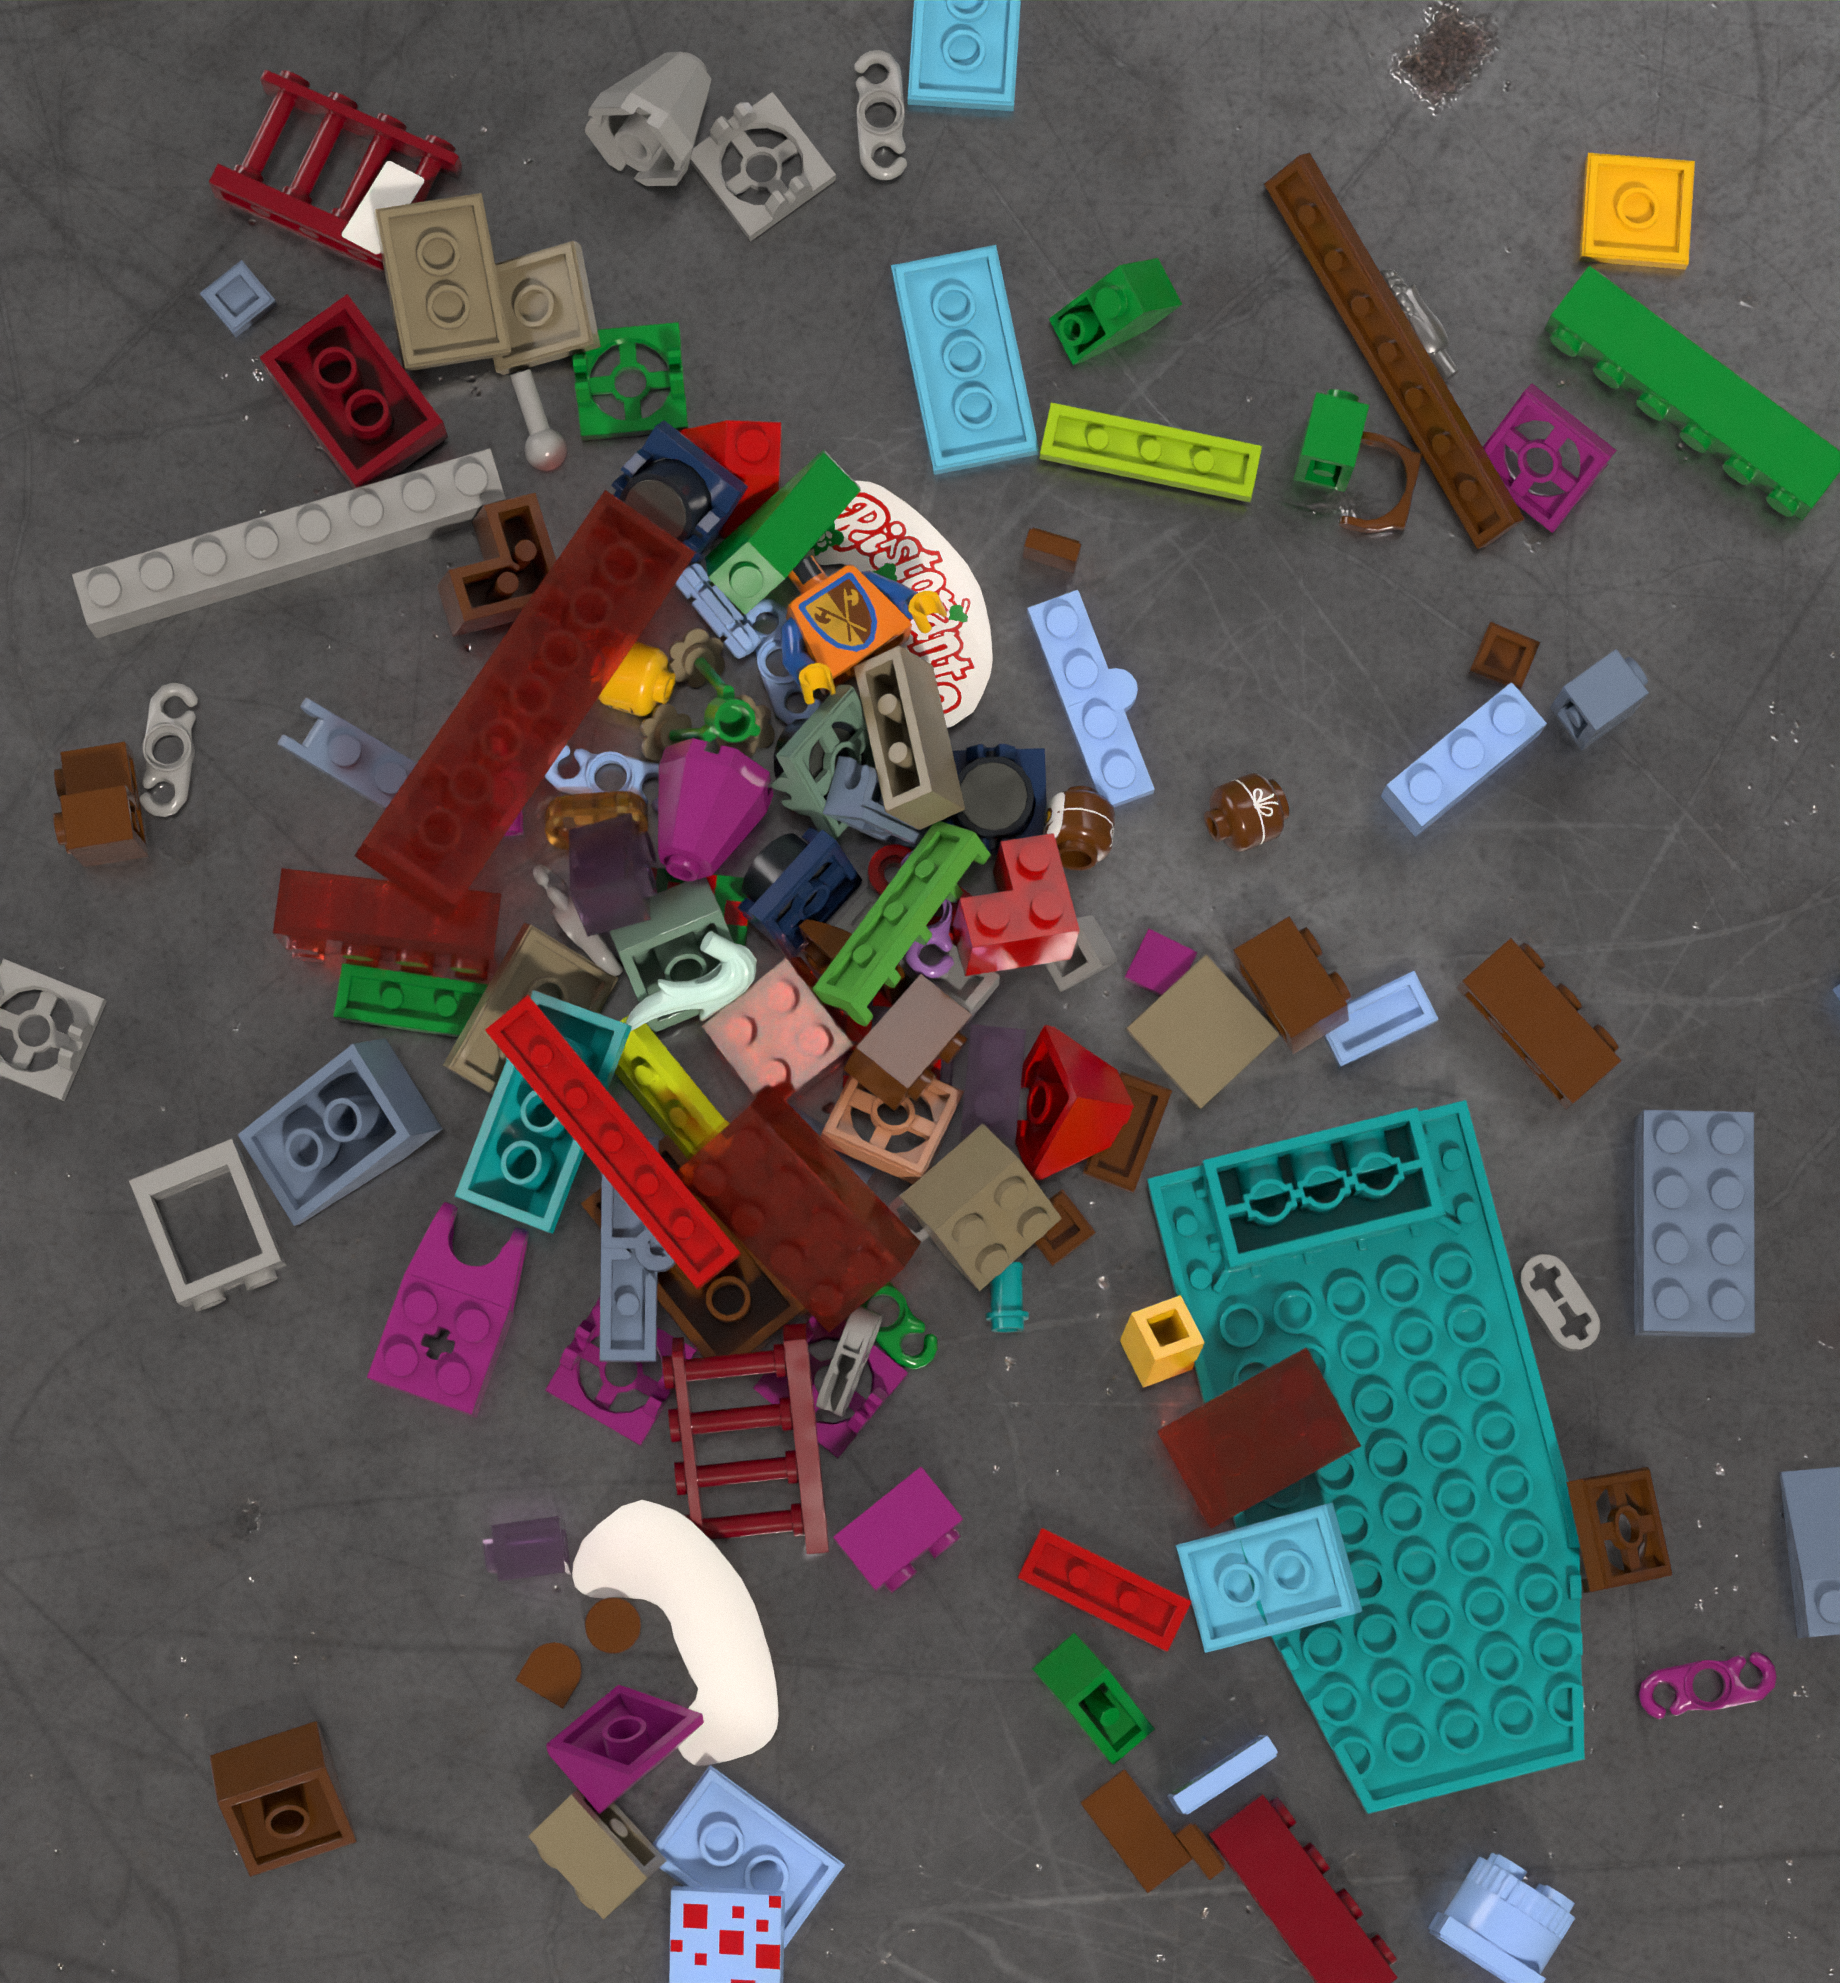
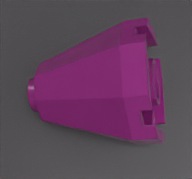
(706, 806)

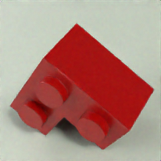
(1028, 917)

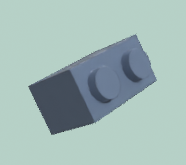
(1600, 698)

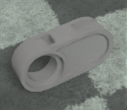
(849, 1361)

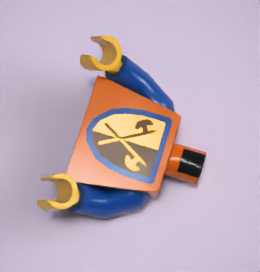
(846, 622)

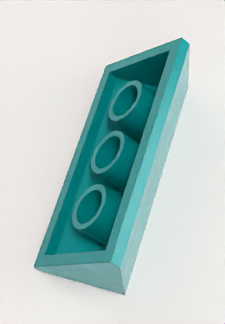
(523, 1152)

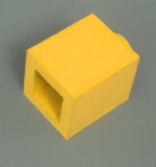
(1161, 1341)

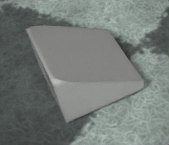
(1090, 956)

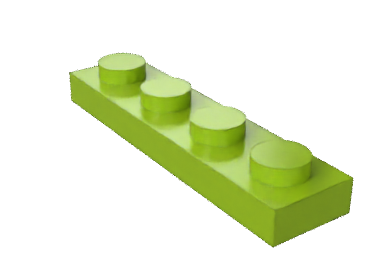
(1150, 452)

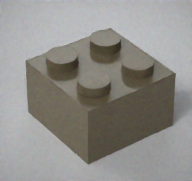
(981, 1207)

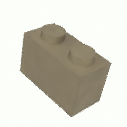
(596, 1852)

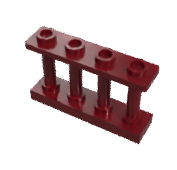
(292, 206)
(792, 1413)

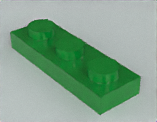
(405, 1000)

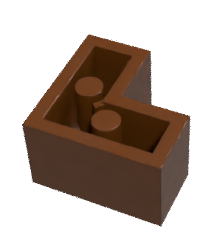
(514, 565)
(100, 805)

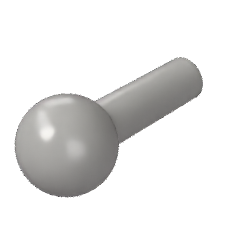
(544, 447)

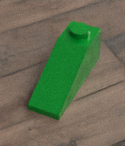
(780, 532)

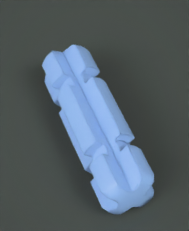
(718, 611)

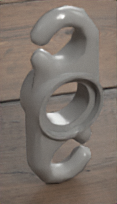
(870, 137)
(177, 773)
(569, 921)

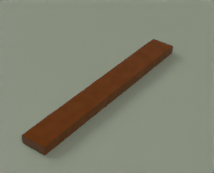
(1394, 351)

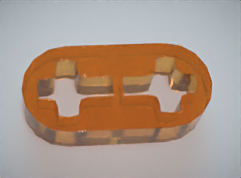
(589, 809)

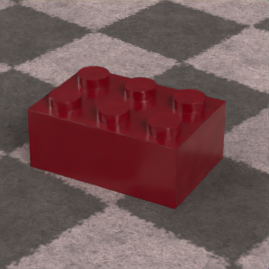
(354, 395)

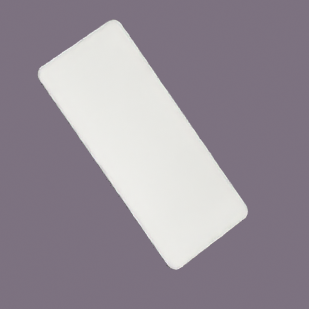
(391, 188)

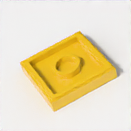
(1637, 211)

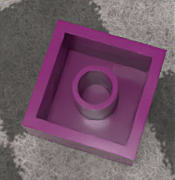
(899, 1531)

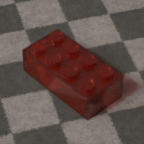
(382, 922)
(798, 1207)

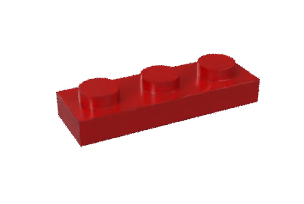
(1104, 1589)

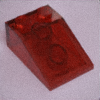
(1258, 1438)

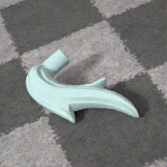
(705, 993)

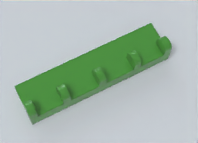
(899, 919)

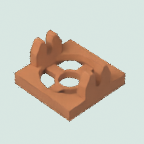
(909, 1165)

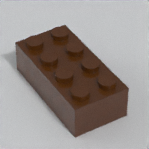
(736, 1308)

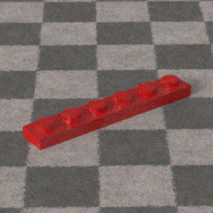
(613, 1142)

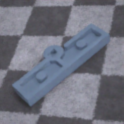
(628, 1280)

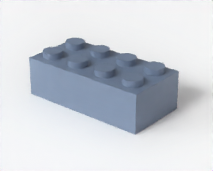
(1694, 1223)

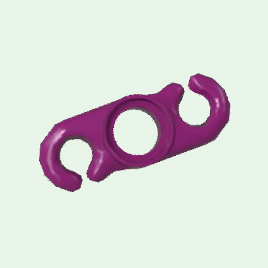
(1733, 1691)

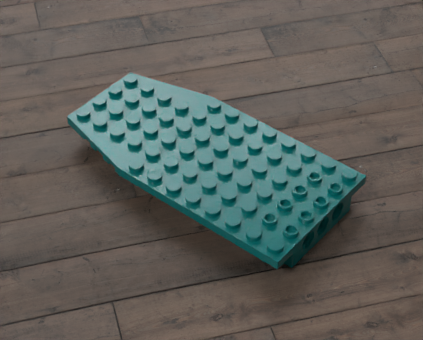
(1457, 1503)

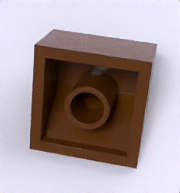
(282, 1798)

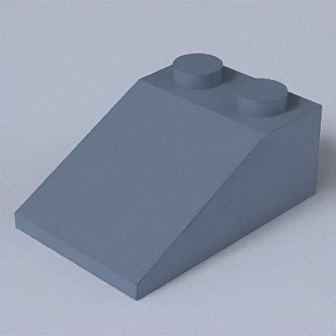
(339, 1129)
(1813, 1545)

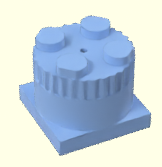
(1504, 1921)

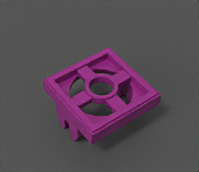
(1593, 452)
(567, 1385)
(839, 1435)

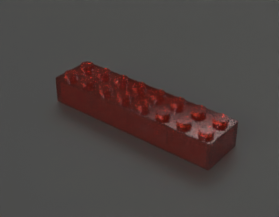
(525, 705)

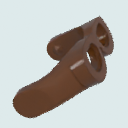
(1398, 516)

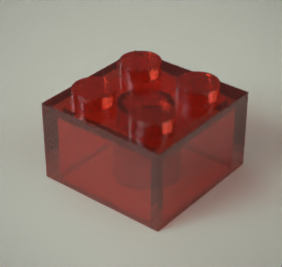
(783, 1032)

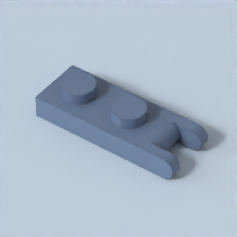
(350, 756)

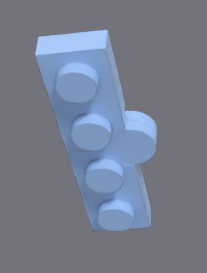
(1092, 698)

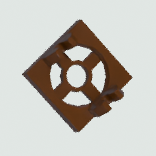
(1645, 1523)

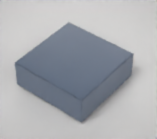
(238, 299)

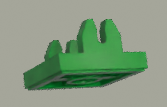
(600, 425)

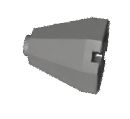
(652, 118)

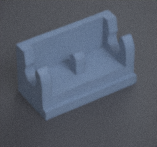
(858, 802)

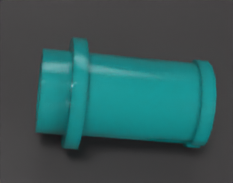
(1007, 1301)

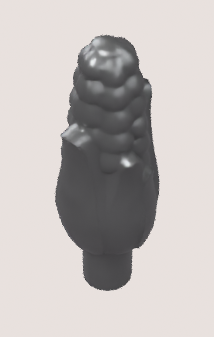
(1424, 323)

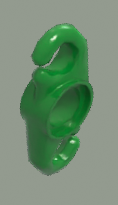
(891, 1337)

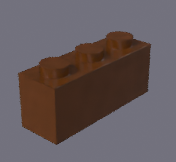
(1540, 1022)

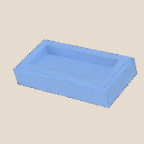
(1381, 1019)

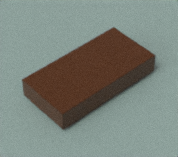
(1125, 1159)
(1135, 1831)

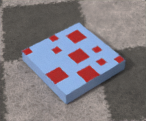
(726, 1935)

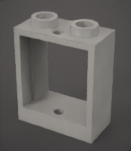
(189, 1173)

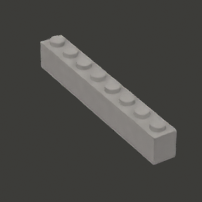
(287, 544)

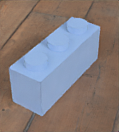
(1463, 759)

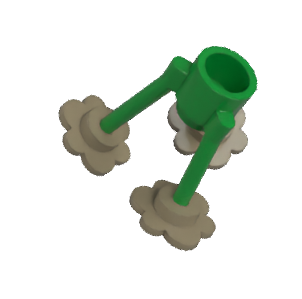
(728, 718)

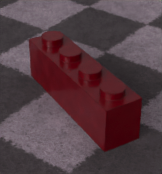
(1297, 1898)

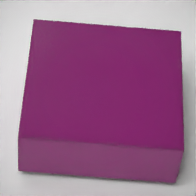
(1159, 963)

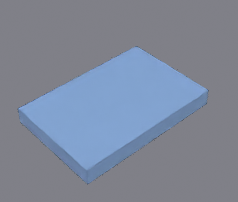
(737, 1842)

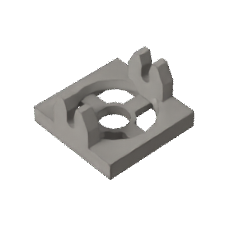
(769, 114)
(86, 1013)

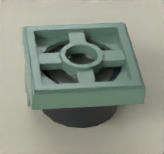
(810, 751)

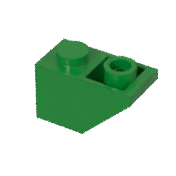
(1115, 309)

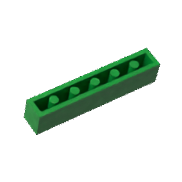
(1694, 394)

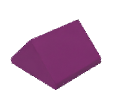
(620, 1742)

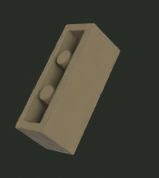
(909, 738)

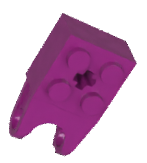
(453, 1298)

